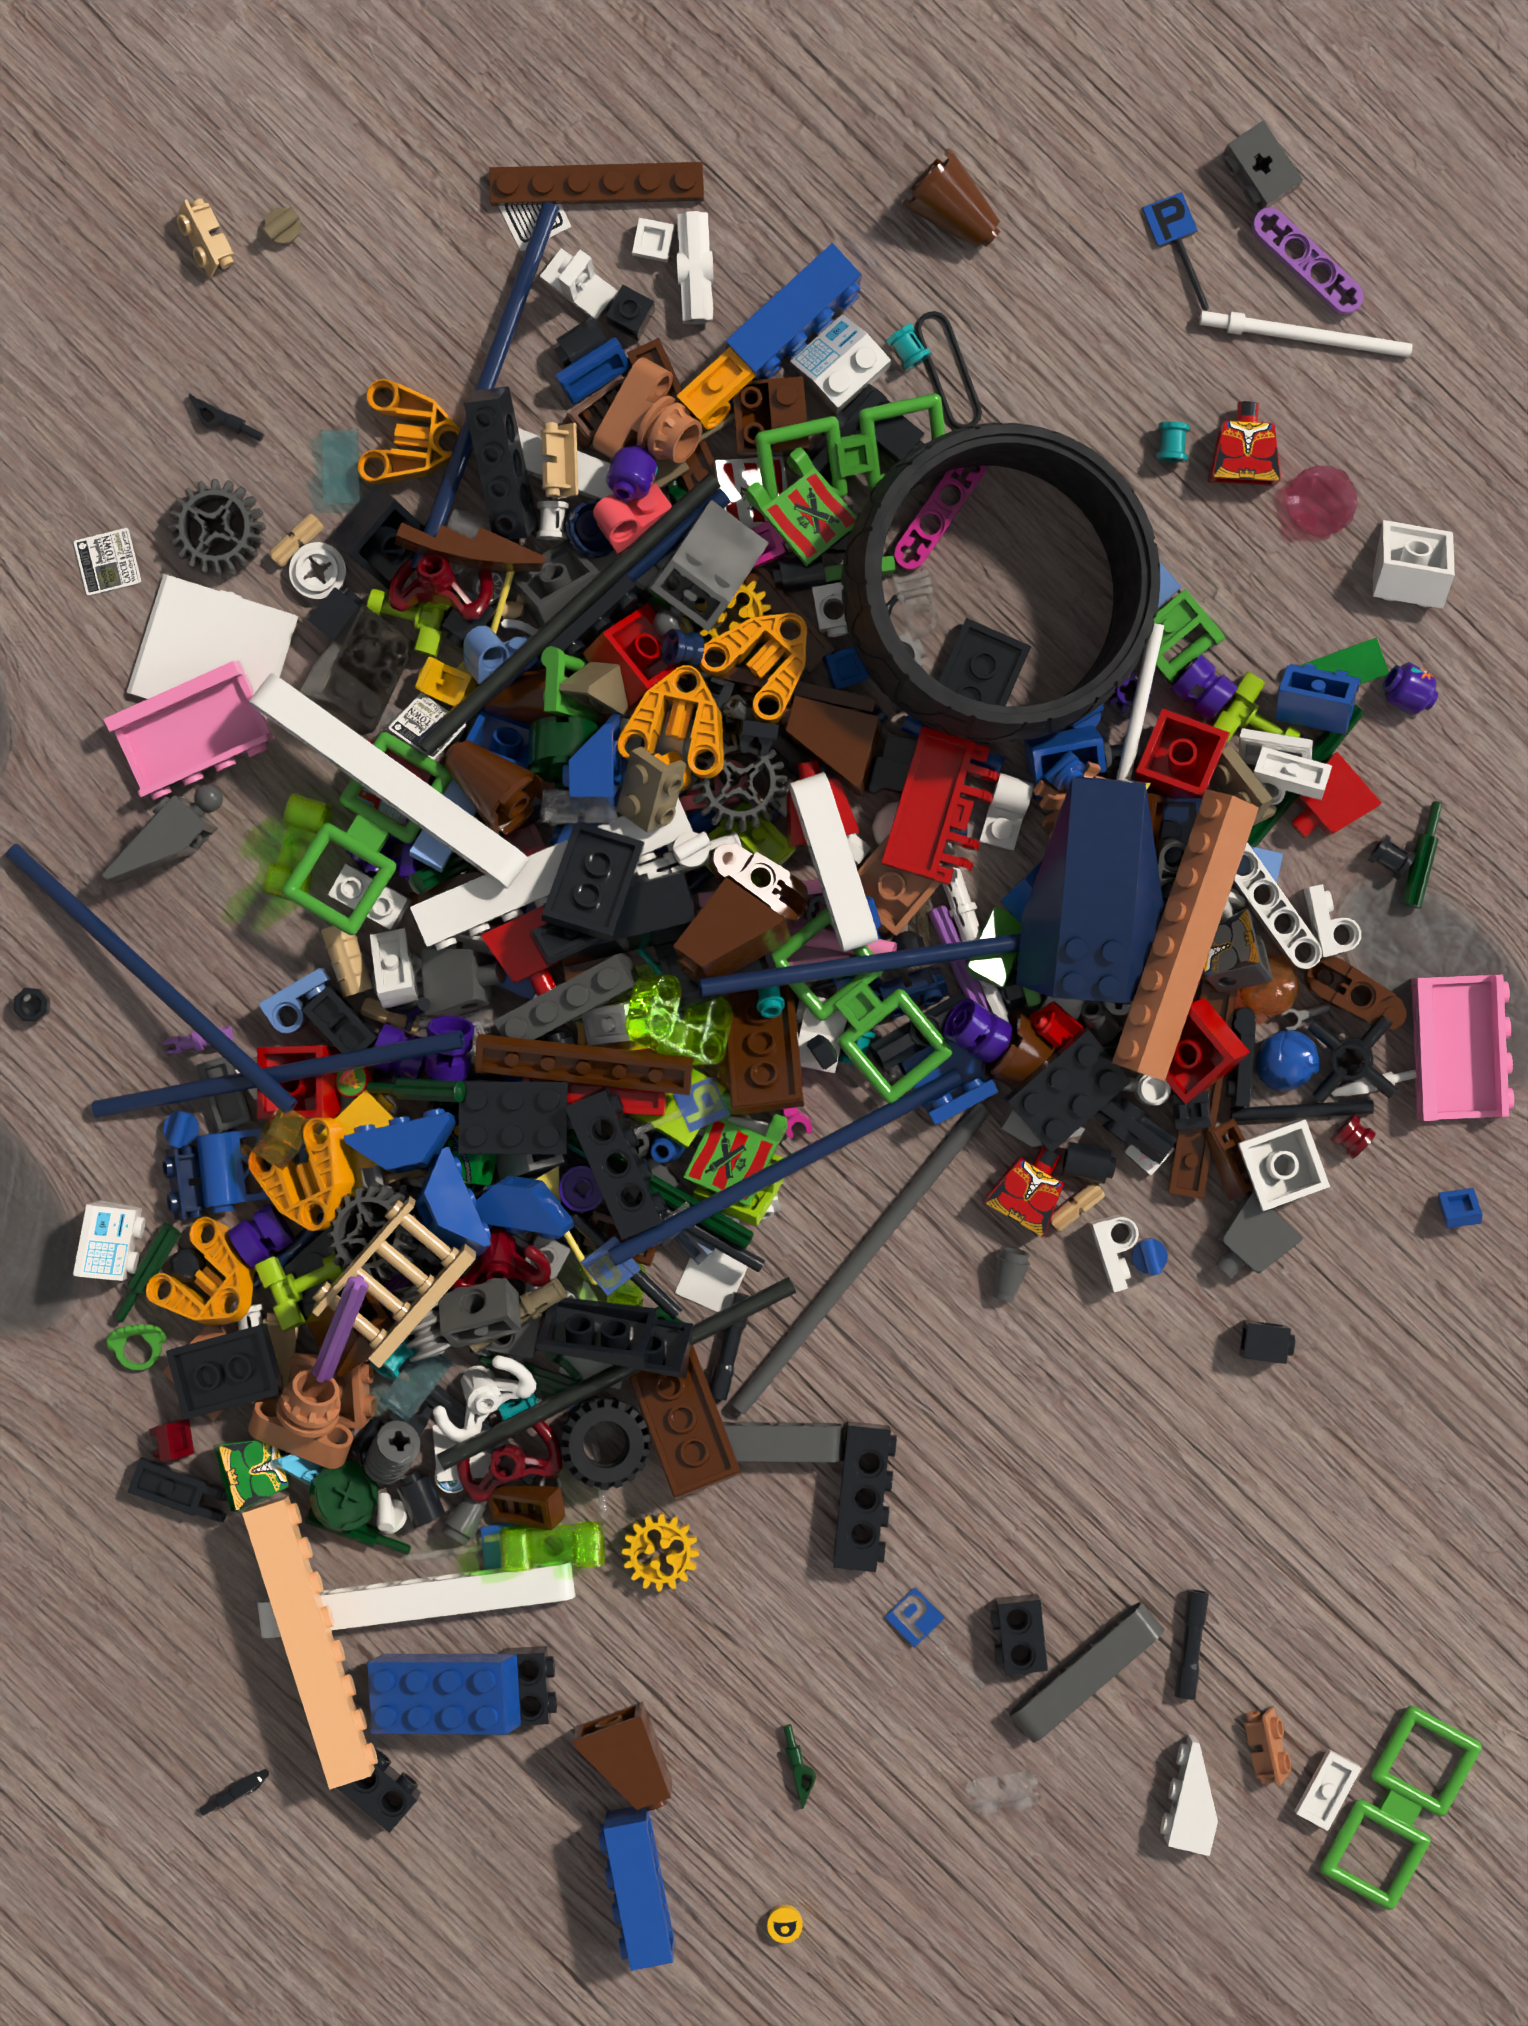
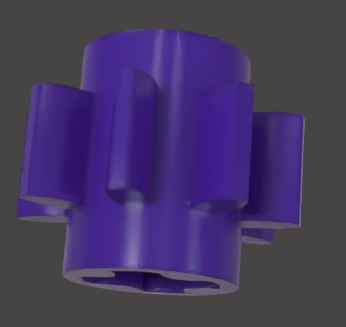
(1119, 697)

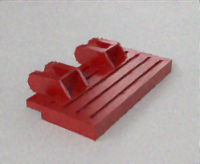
(933, 805)

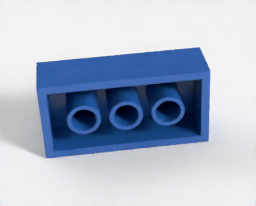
(796, 312)
(444, 1694)
(639, 1888)

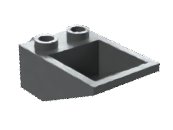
(708, 565)
(170, 836)

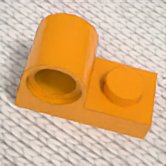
(712, 389)

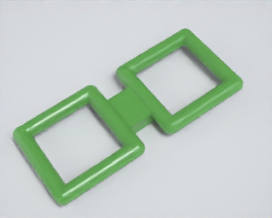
(851, 453)
(363, 839)
(865, 1011)
(1400, 1807)

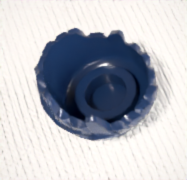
(585, 533)

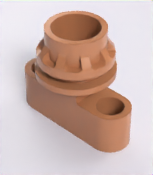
(648, 417)
(304, 1421)

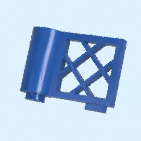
(223, 1169)

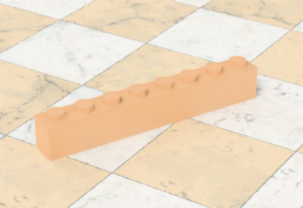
(309, 1641)

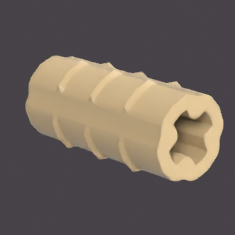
(347, 961)

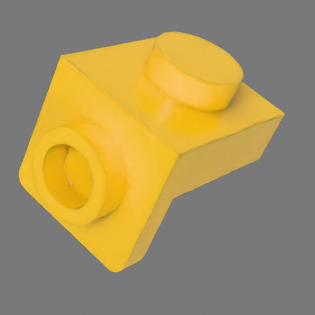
(444, 682)

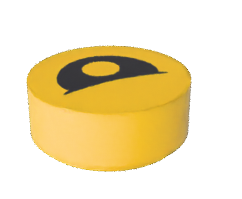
(784, 1923)

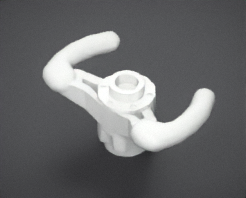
(485, 1395)

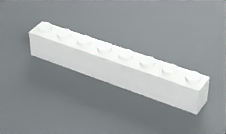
(483, 899)

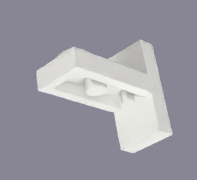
(578, 283)

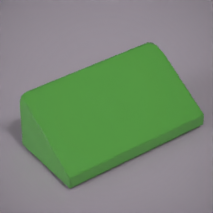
(996, 968)

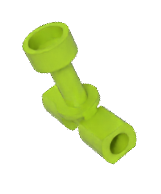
(426, 619)
(1243, 710)
(288, 1290)

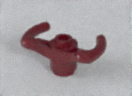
(439, 586)
(503, 1262)
(510, 1463)

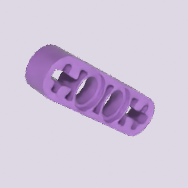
(1302, 266)

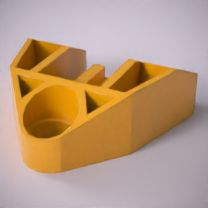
(406, 464)
(742, 639)
(651, 714)
(308, 1186)
(223, 1293)

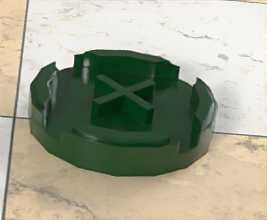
(343, 1496)

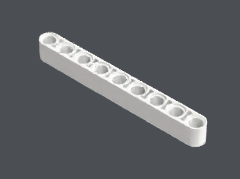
(389, 780)
(438, 1596)

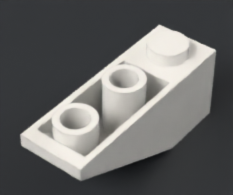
(1192, 1812)

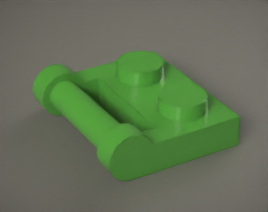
(1179, 619)
(555, 700)

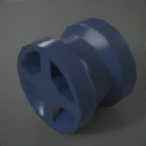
(682, 648)

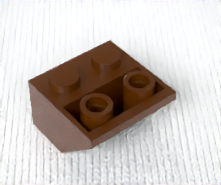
(768, 406)
(357, 1347)

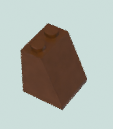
(836, 737)
(729, 934)
(627, 1755)

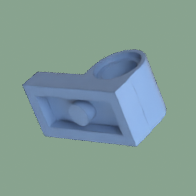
(486, 652)
(291, 996)

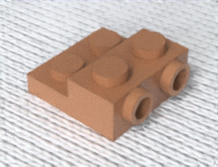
(895, 892)
(354, 1390)

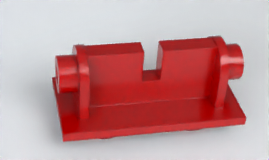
(1055, 1024)

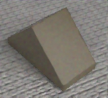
(598, 688)

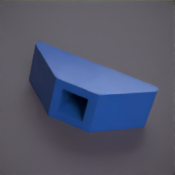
(404, 1143)
(450, 1206)
(523, 1207)

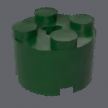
(553, 745)

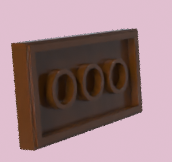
(763, 1055)
(685, 1429)

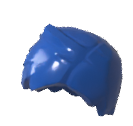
(1287, 1060)

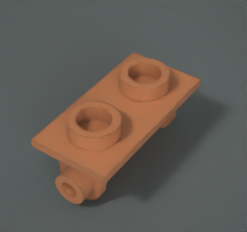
(1272, 1760)

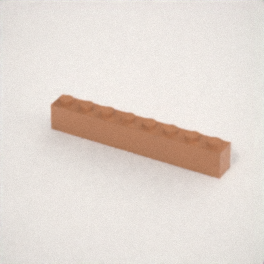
(1185, 934)

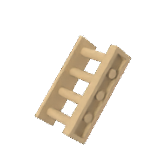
(429, 1287)

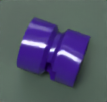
(1216, 692)
(977, 1030)
(451, 1064)
(407, 1068)
(580, 1189)
(265, 1233)

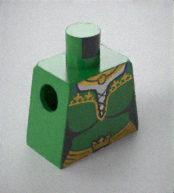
(249, 1472)

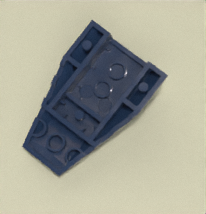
(1093, 896)

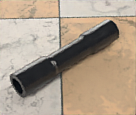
(724, 1367)
(1194, 1622)

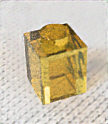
(280, 1138)

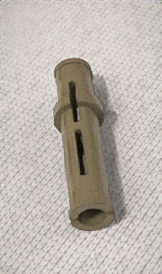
(532, 1305)

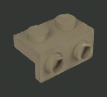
(1236, 779)
(650, 790)

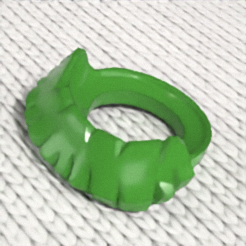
(152, 1334)

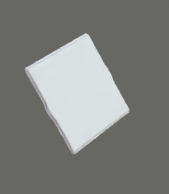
(204, 629)

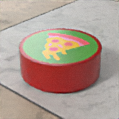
(353, 1082)

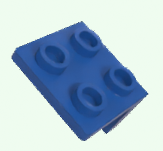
(975, 1085)

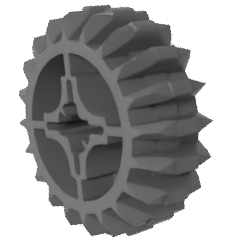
(207, 541)
(747, 796)
(362, 1209)

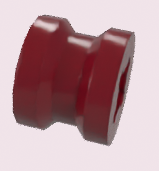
(1353, 1136)

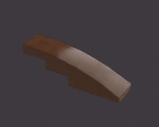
(483, 552)

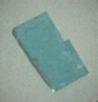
(340, 466)
(415, 1385)

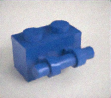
(1317, 698)
(1047, 750)

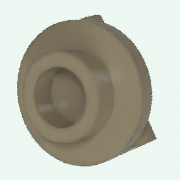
(282, 225)

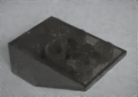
(359, 671)

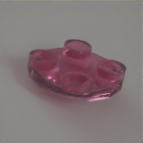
(1321, 500)

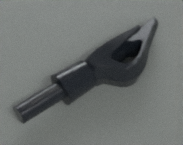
(230, 421)
(237, 1790)

